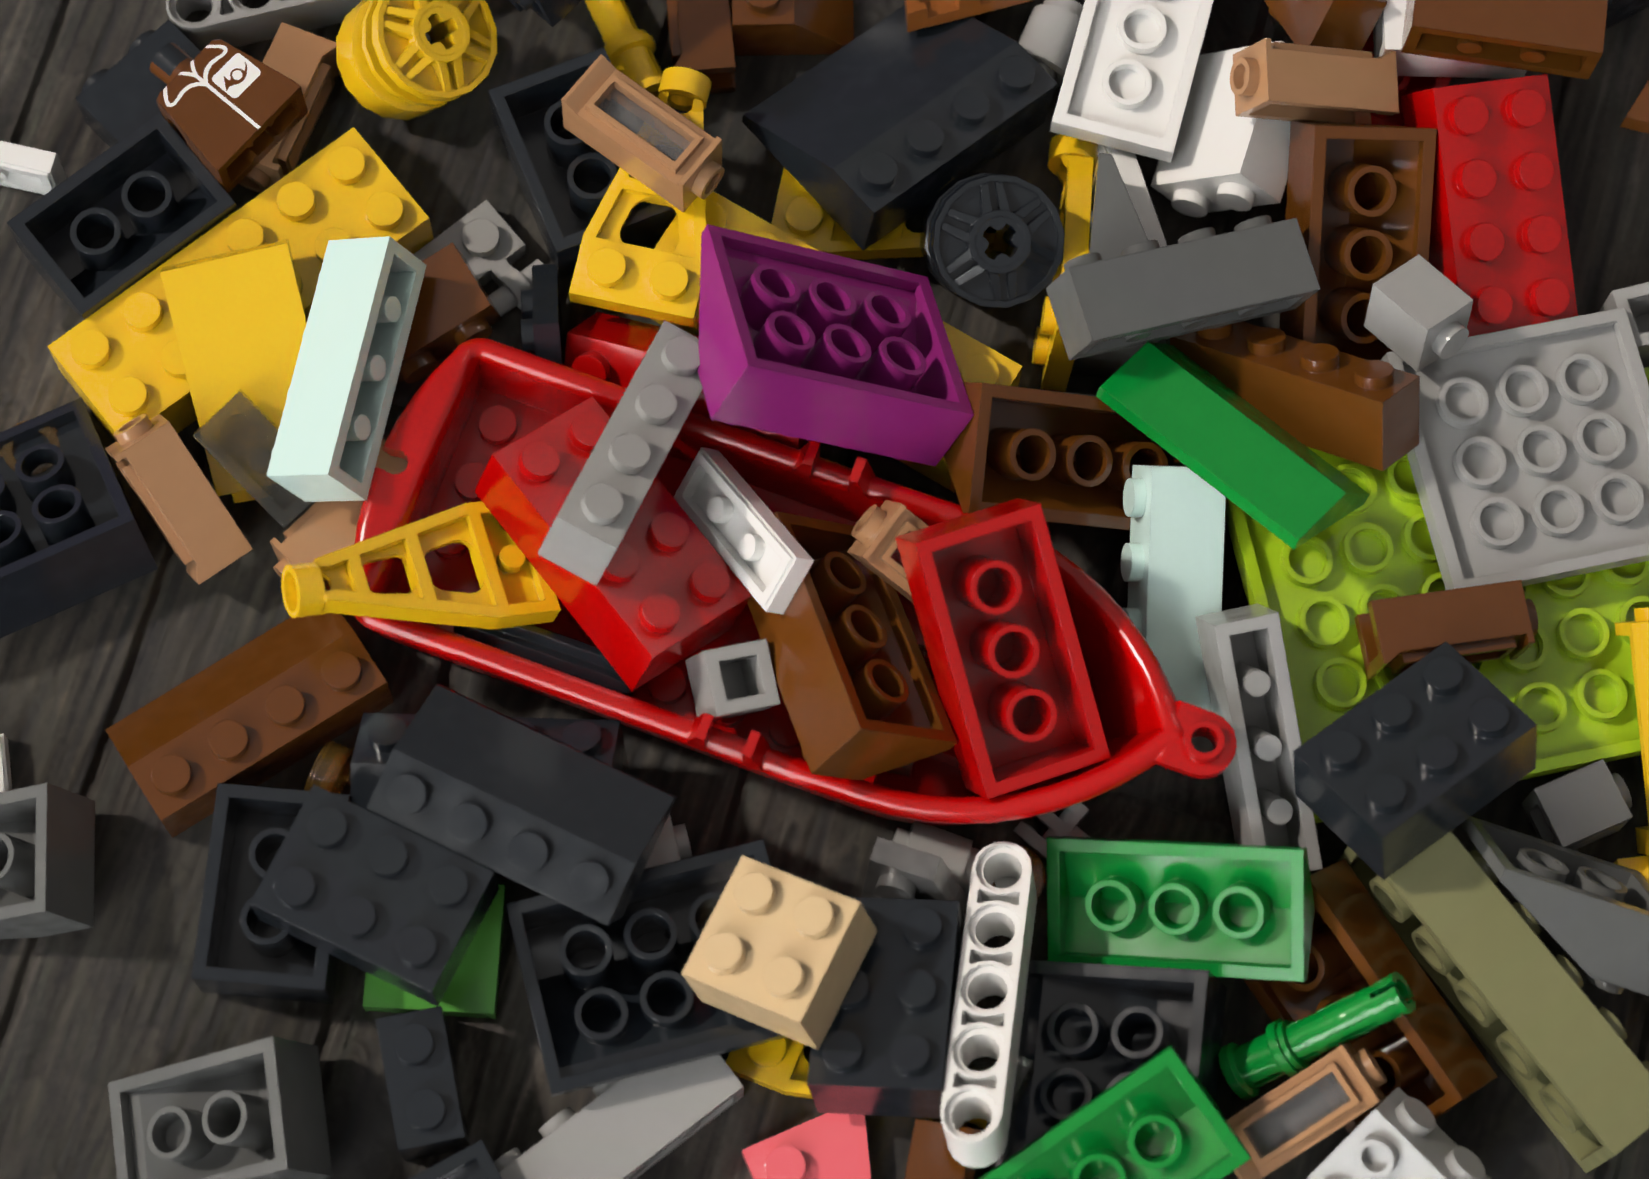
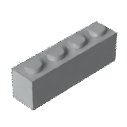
(626, 456)
(1254, 694)
(628, 1124)

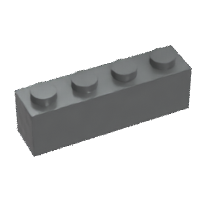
(1181, 286)

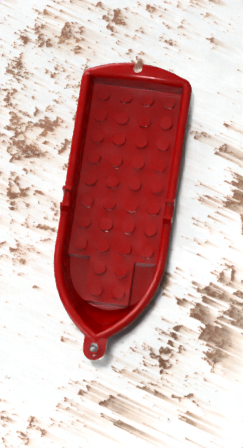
(499, 393)

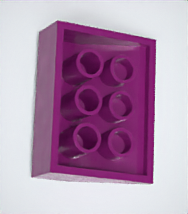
(826, 349)

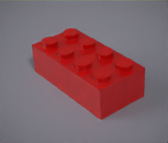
(1498, 200)
(663, 585)
(1003, 647)

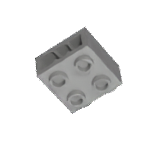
(1400, 1143)

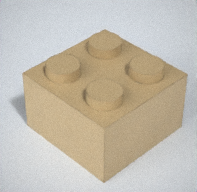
(780, 952)

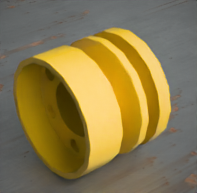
(398, 70)

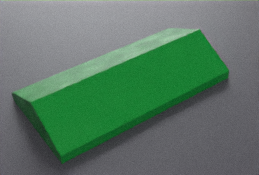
(1230, 444)
(1181, 906)
(1142, 1127)

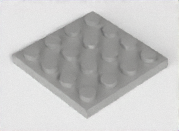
(1535, 452)

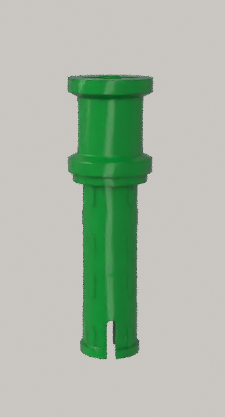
(1291, 1046)

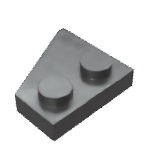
(909, 874)

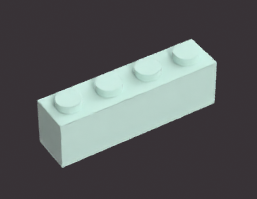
(347, 370)
(1174, 568)

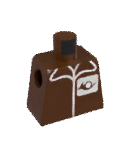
(226, 106)

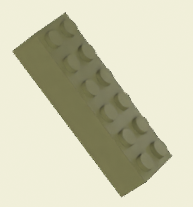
(1516, 997)

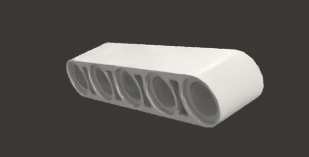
(996, 1030)

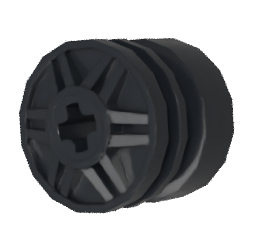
(956, 246)

